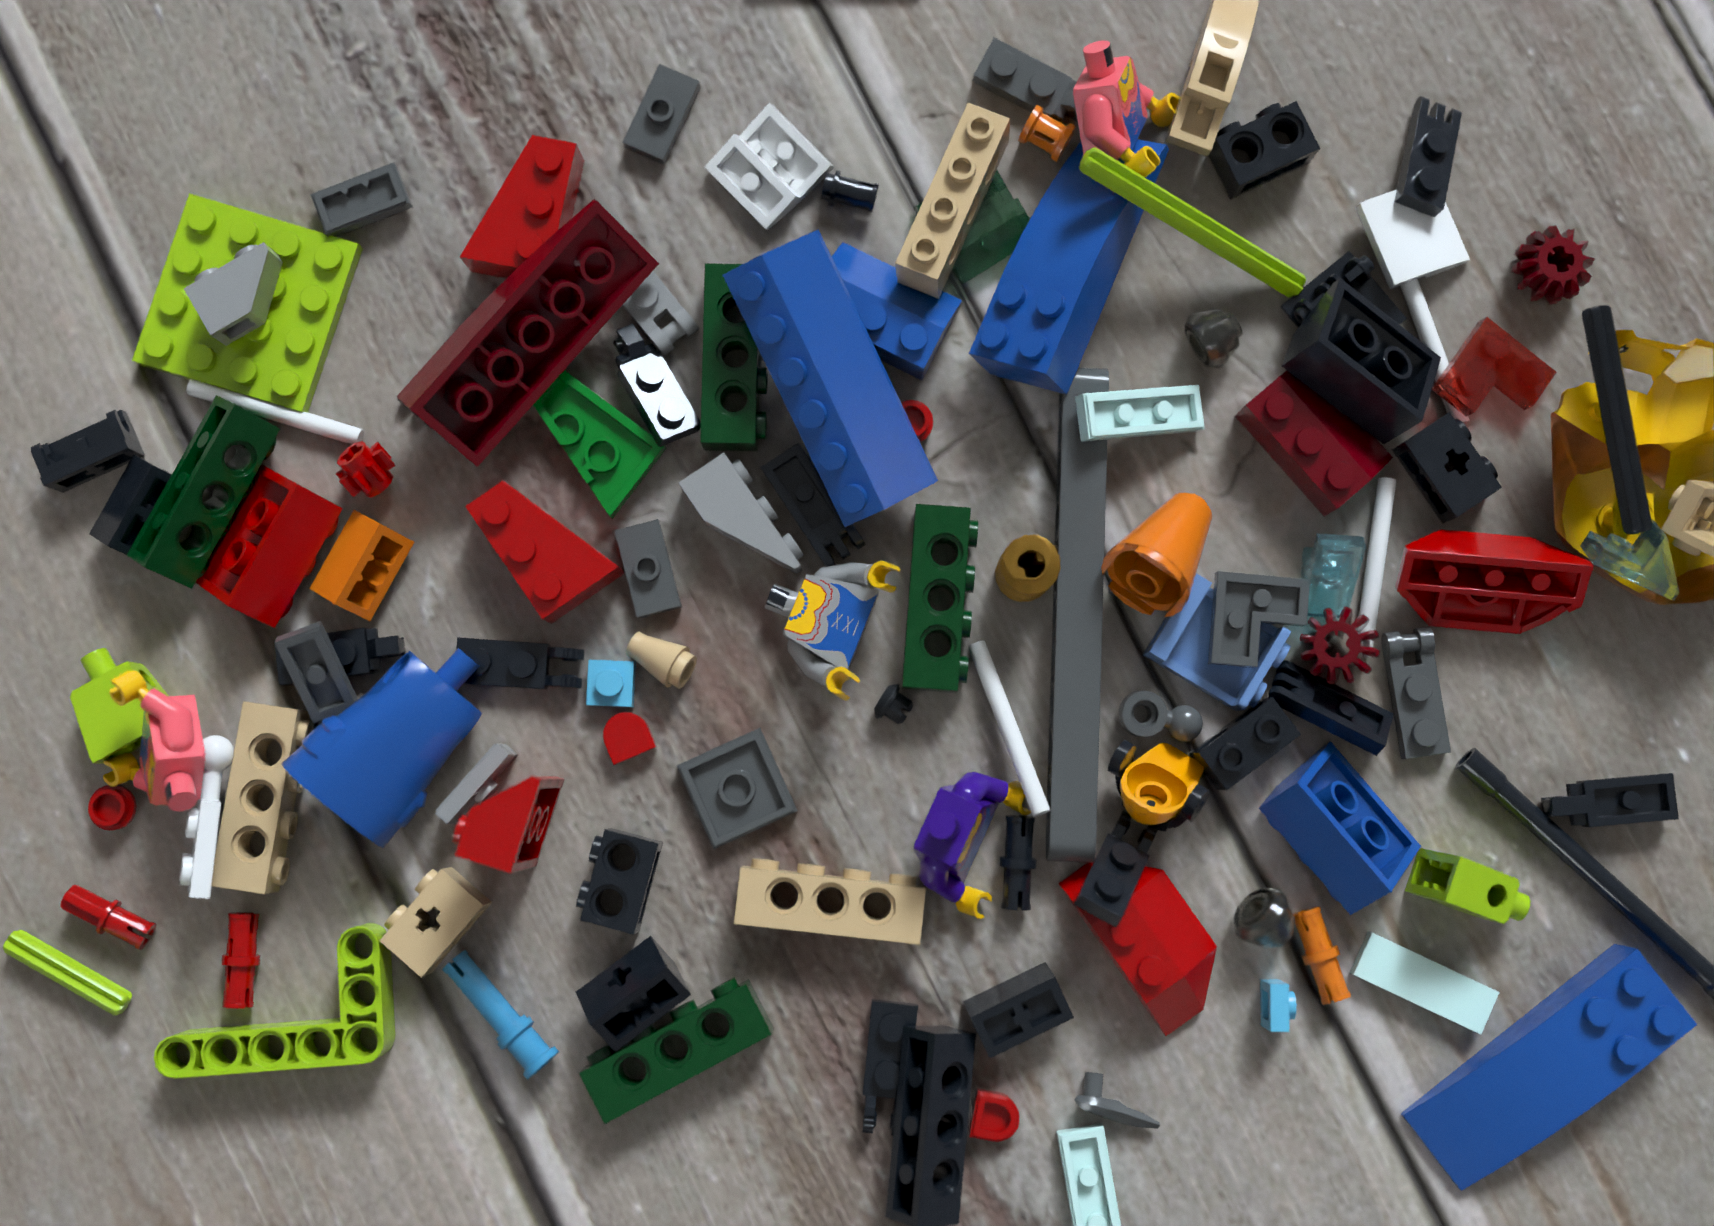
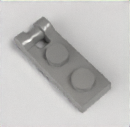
(650, 304)

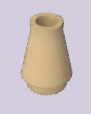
(663, 659)

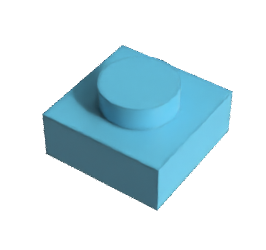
(611, 683)
(1276, 1005)

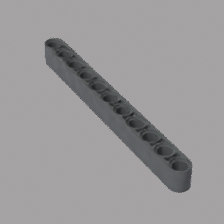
(1076, 632)

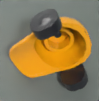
(1159, 785)

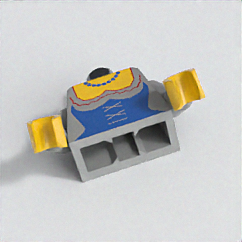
(830, 618)

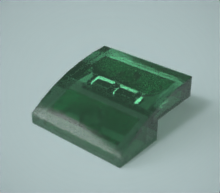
(992, 232)

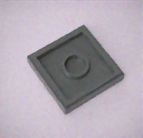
(737, 788)

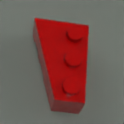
(541, 553)

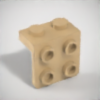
(1692, 517)

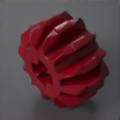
(1562, 271)
(1323, 647)

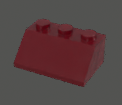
(1313, 442)

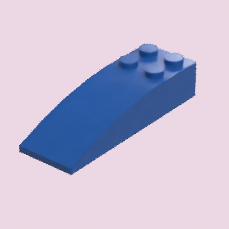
(1058, 279)
(1549, 1066)

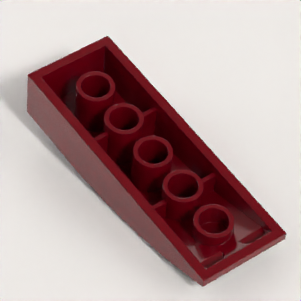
(527, 332)

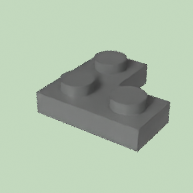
(1243, 604)

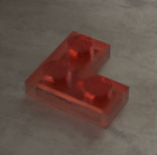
(1488, 360)

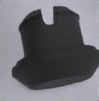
(891, 704)

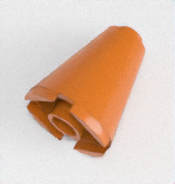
(1160, 556)

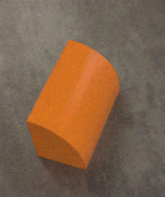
(361, 565)

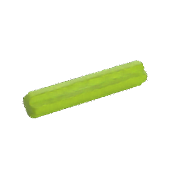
(67, 972)

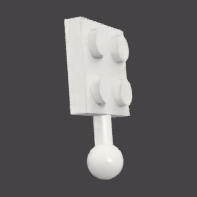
(203, 821)

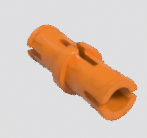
(1321, 955)

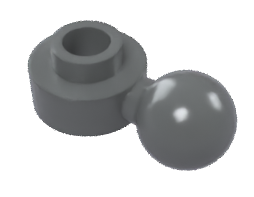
(1182, 722)

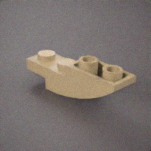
(1212, 74)

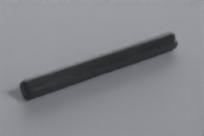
(1617, 419)

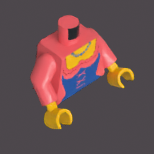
(1114, 105)
(170, 746)

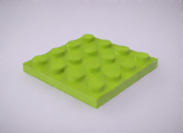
(284, 355)

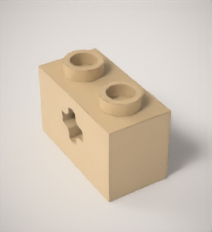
(459, 909)

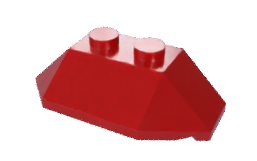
(1490, 581)
(1155, 947)

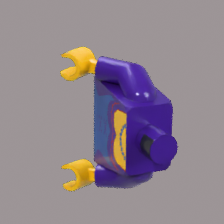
(955, 832)

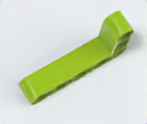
(298, 1036)

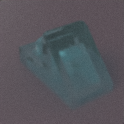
(1643, 563)
(1332, 571)

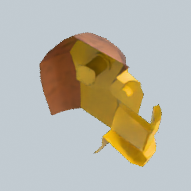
(1673, 445)

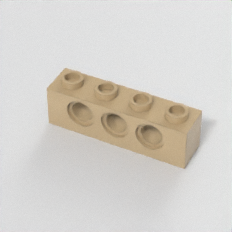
(953, 200)
(242, 815)
(757, 907)

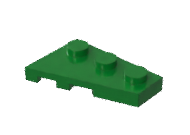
(599, 439)

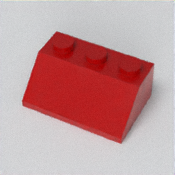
(269, 547)
(510, 826)

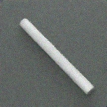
(1428, 333)
(304, 421)
(1377, 553)
(1009, 728)

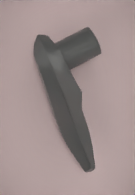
(1107, 1108)

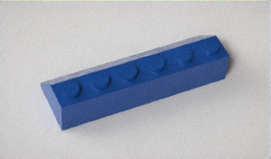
(830, 377)

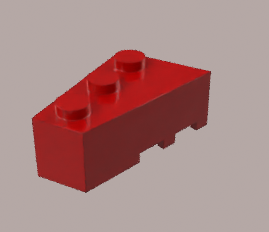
(528, 207)

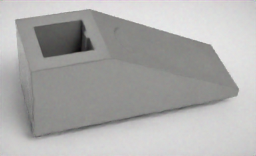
(729, 507)

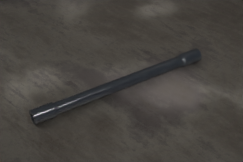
(1495, 784)

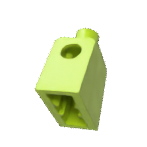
(104, 724)
(1467, 887)

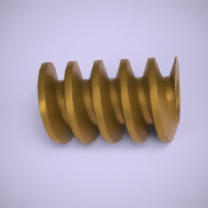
(1042, 559)

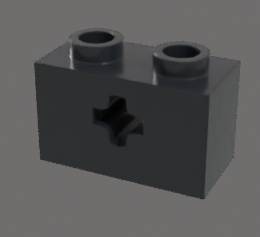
(1454, 491)
(632, 993)

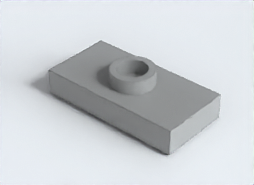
(477, 784)

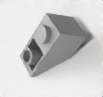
(238, 294)

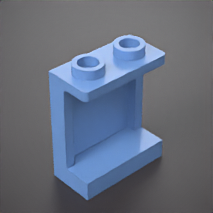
(1183, 649)

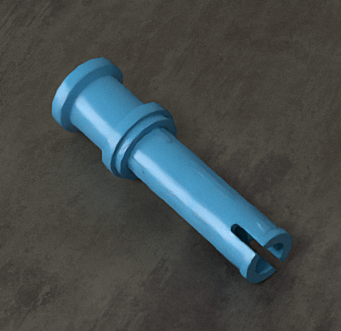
(513, 1031)

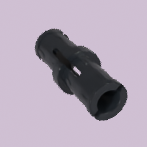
(1018, 862)

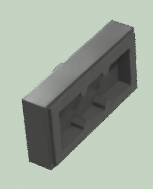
(661, 114)
(361, 200)
(648, 568)

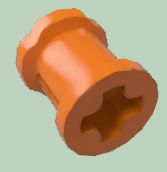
(1047, 133)

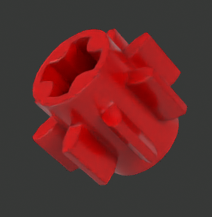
(365, 469)

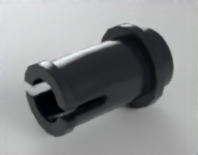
(849, 191)

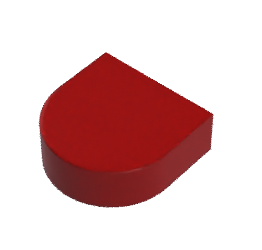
(627, 737)
(993, 1116)

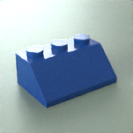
(899, 319)
(1341, 829)

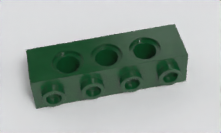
(719, 427)
(181, 499)
(933, 526)
(618, 1094)

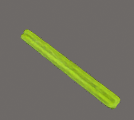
(1191, 222)

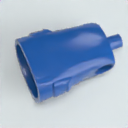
(388, 745)

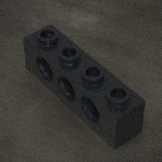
(930, 1125)

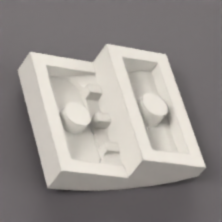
(769, 167)
(1409, 241)

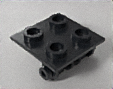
(1352, 271)

